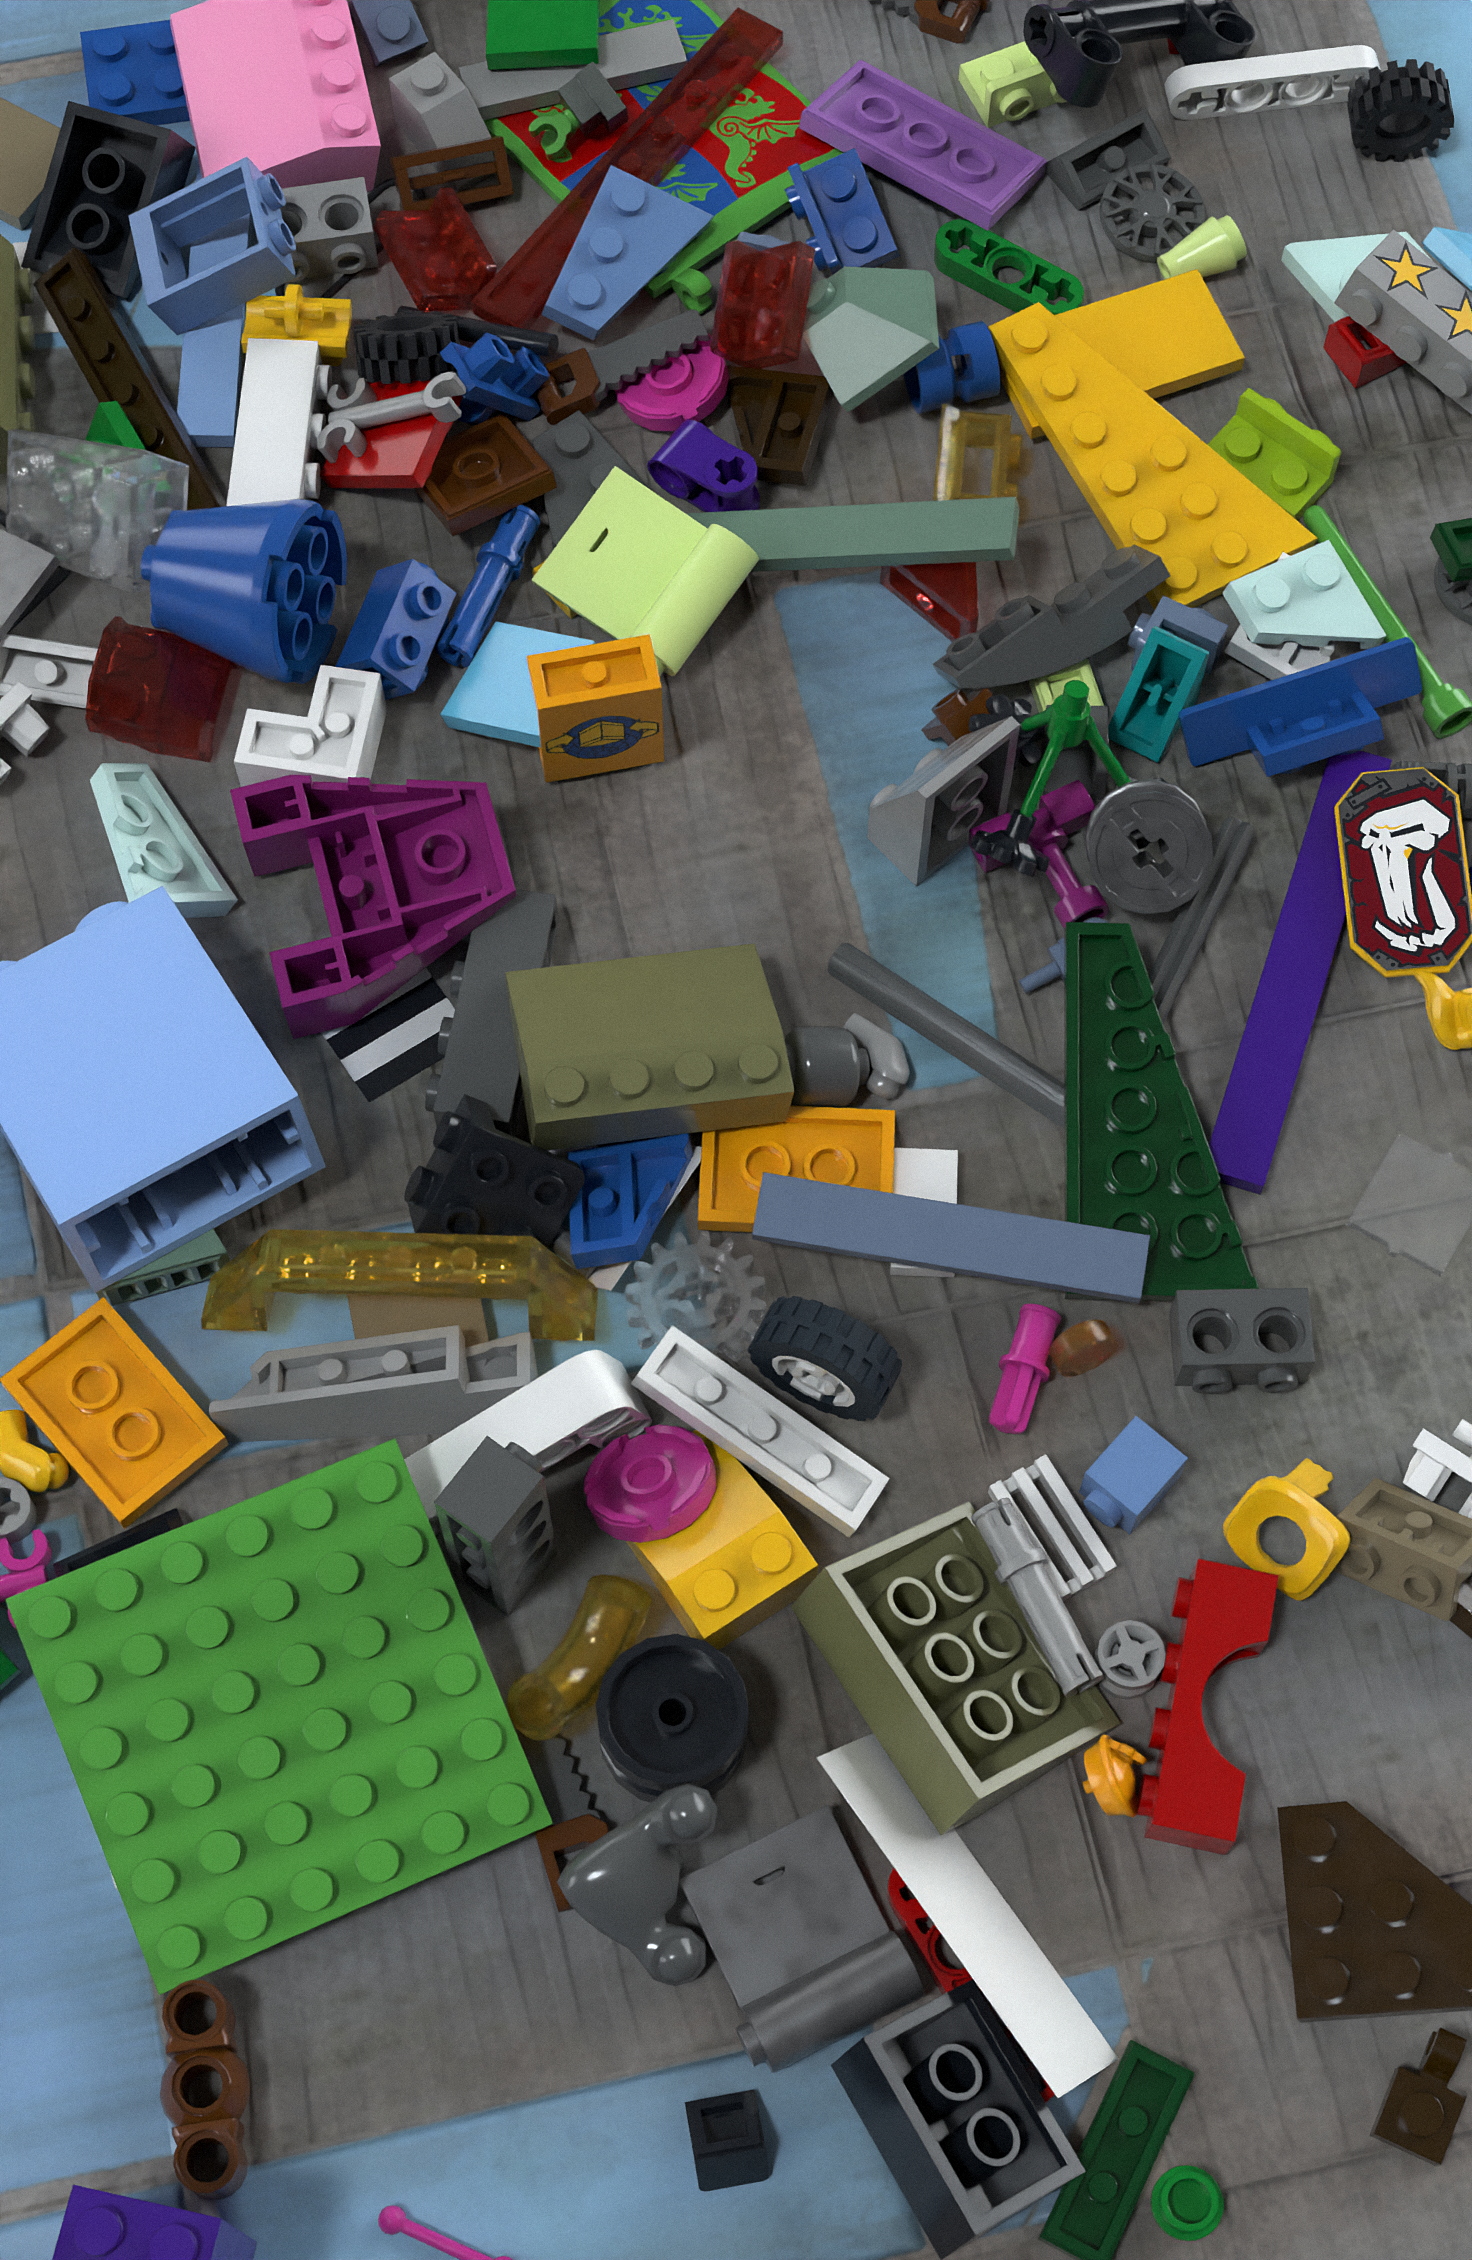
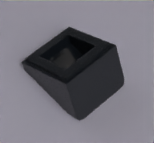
(727, 2140)

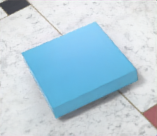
(497, 689)

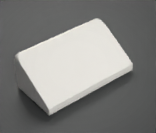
(48, 668)

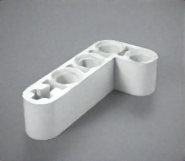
(550, 1418)

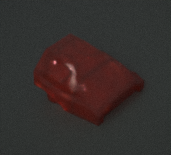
(156, 691)

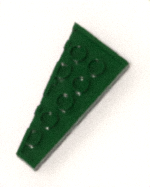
(1132, 1126)

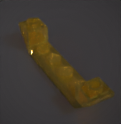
(402, 1264)

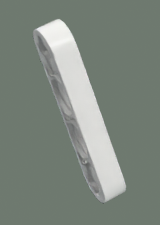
(1209, 91)

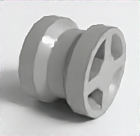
(1134, 1648)

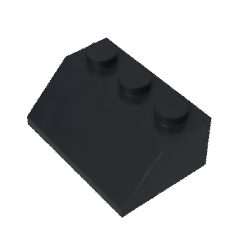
(956, 2118)

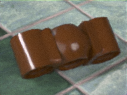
(193, 2056)

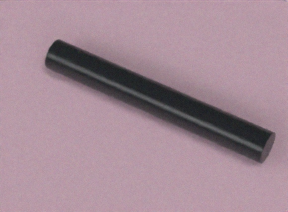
(472, 330)

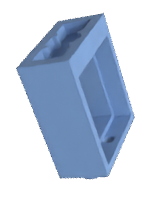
(195, 212)

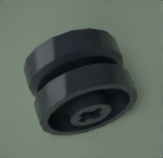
(666, 1679)

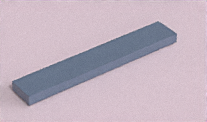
(951, 1237)

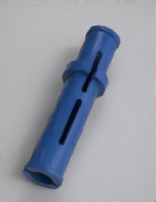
(498, 566)

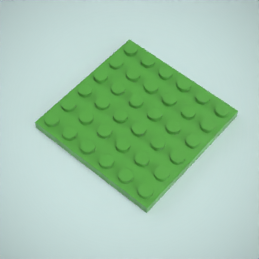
(277, 1714)

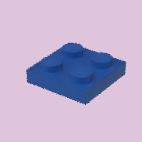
(135, 72)

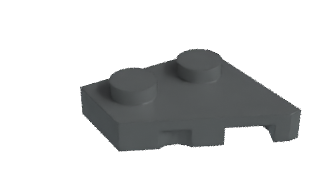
(579, 464)

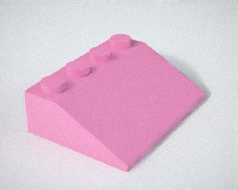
(277, 89)

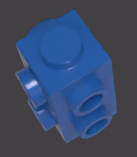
(399, 626)

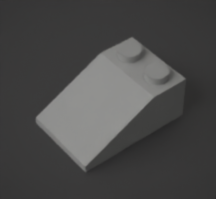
(949, 793)

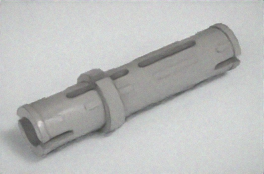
(1024, 1573)

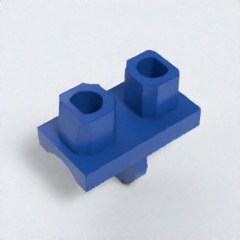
(496, 379)

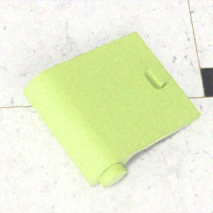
(648, 572)

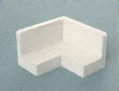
(329, 744)

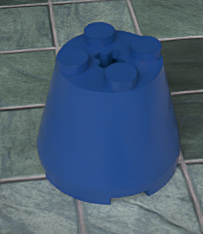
(251, 583)

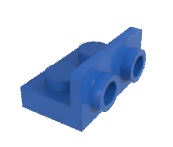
(842, 214)

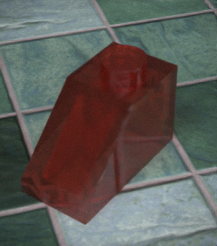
(938, 593)

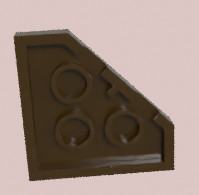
(1368, 1921)

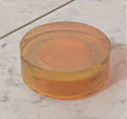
(1083, 1347)

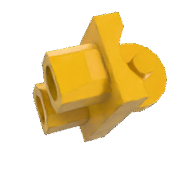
(301, 319)

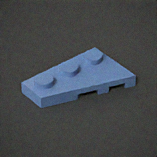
(619, 250)

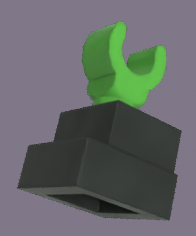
(587, 105)

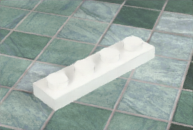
(760, 1431)

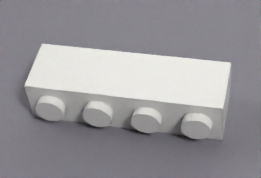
(279, 422)

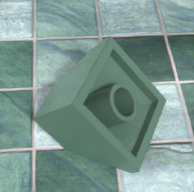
(870, 328)

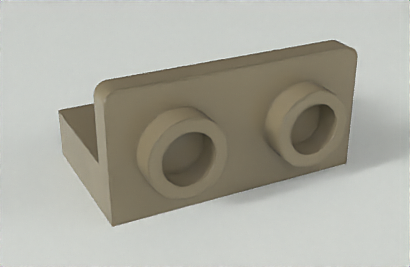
(1407, 1548)

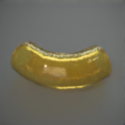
(571, 1675)

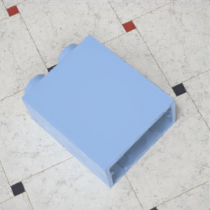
(141, 1089)

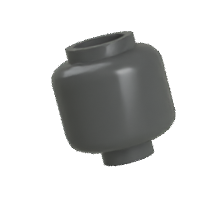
(825, 1066)

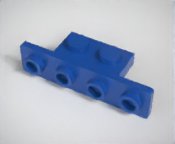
(1305, 713)

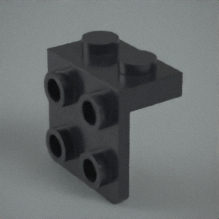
(490, 1181)

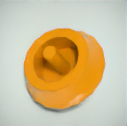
(1112, 1776)

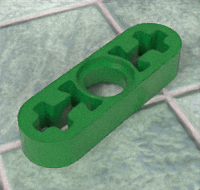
(999, 253)

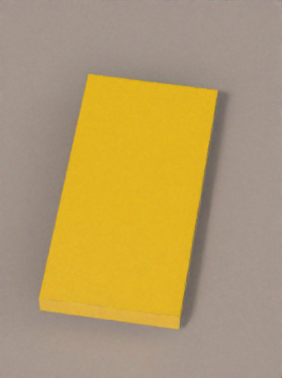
(1155, 335)

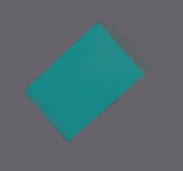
(1160, 686)

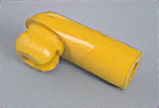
(26, 1462)

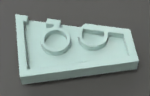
(155, 842)

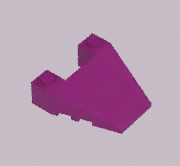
(396, 875)

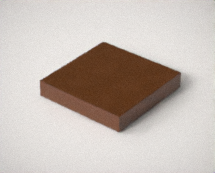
(484, 475)

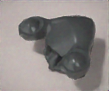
(632, 1880)

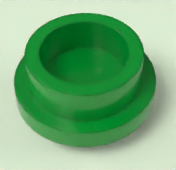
(1186, 2203)

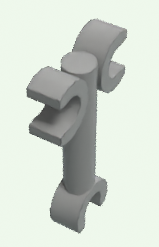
(364, 411)

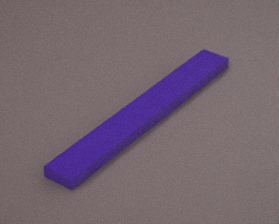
(1287, 990)

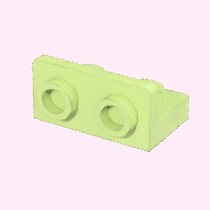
(1007, 84)

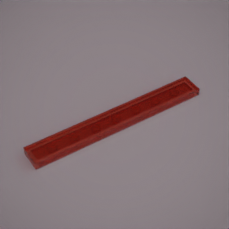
(644, 150)

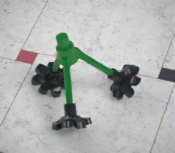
(1067, 726)

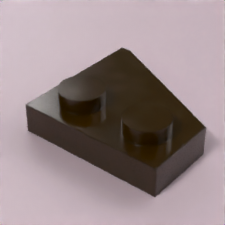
(779, 420)

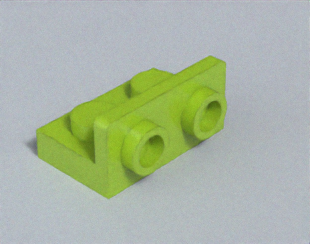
(1278, 453)

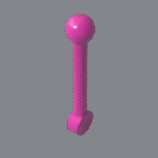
(393, 2220)

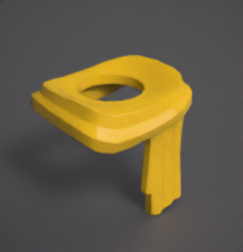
(1295, 1499)

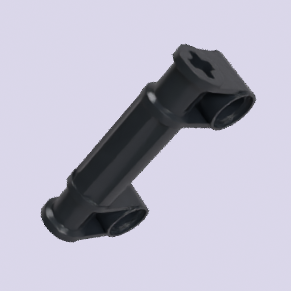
(1083, 40)

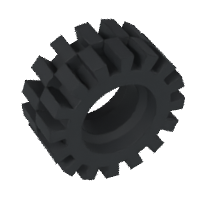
(1400, 110)
(404, 346)

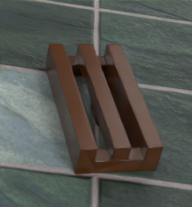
(498, 165)

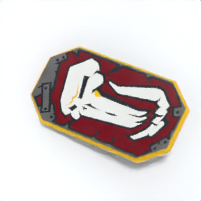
(1404, 872)

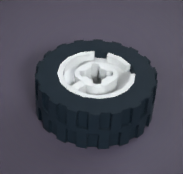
(825, 1358)

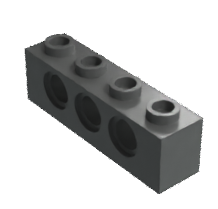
(498, 1523)

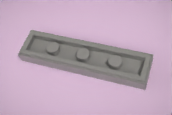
(625, 61)

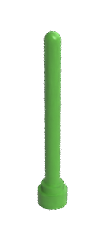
(1445, 707)

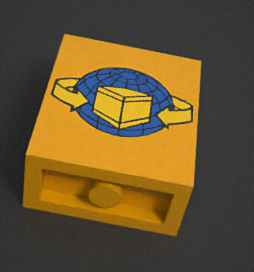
(598, 707)

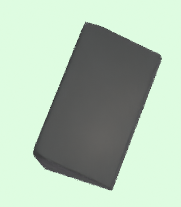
(1090, 166)

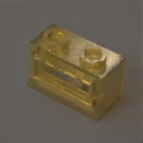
(974, 430)

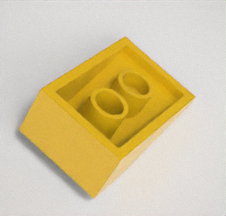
(732, 1561)

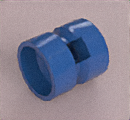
(976, 360)

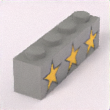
(1416, 313)

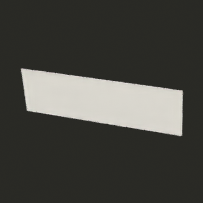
(972, 1918)

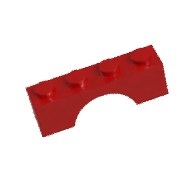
(1194, 1788)

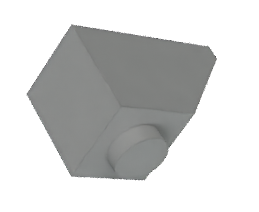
(438, 112)

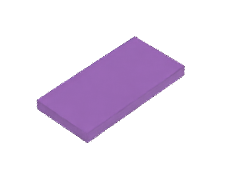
(923, 144)

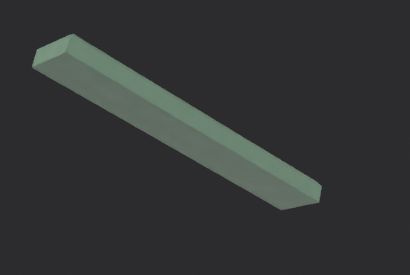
(875, 533)

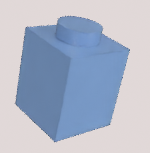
(1131, 1476)

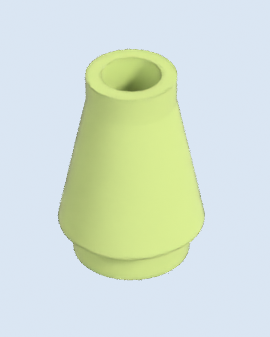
(1209, 248)

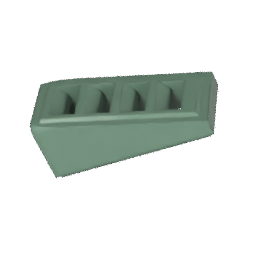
(181, 1267)

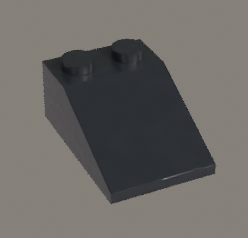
(98, 178)

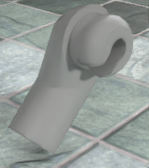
(885, 1056)

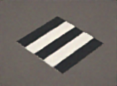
(394, 1037)

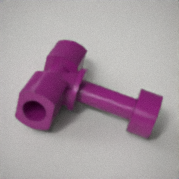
(1057, 816)

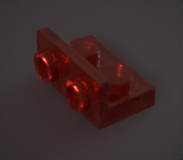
(437, 253)
(762, 304)

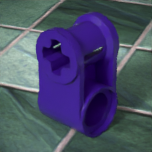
(705, 470)

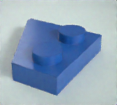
(624, 1197)

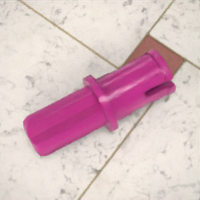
(1024, 1368)

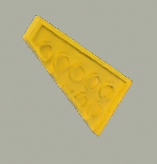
(1142, 466)

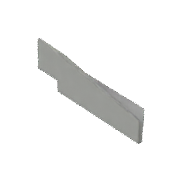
(375, 1386)

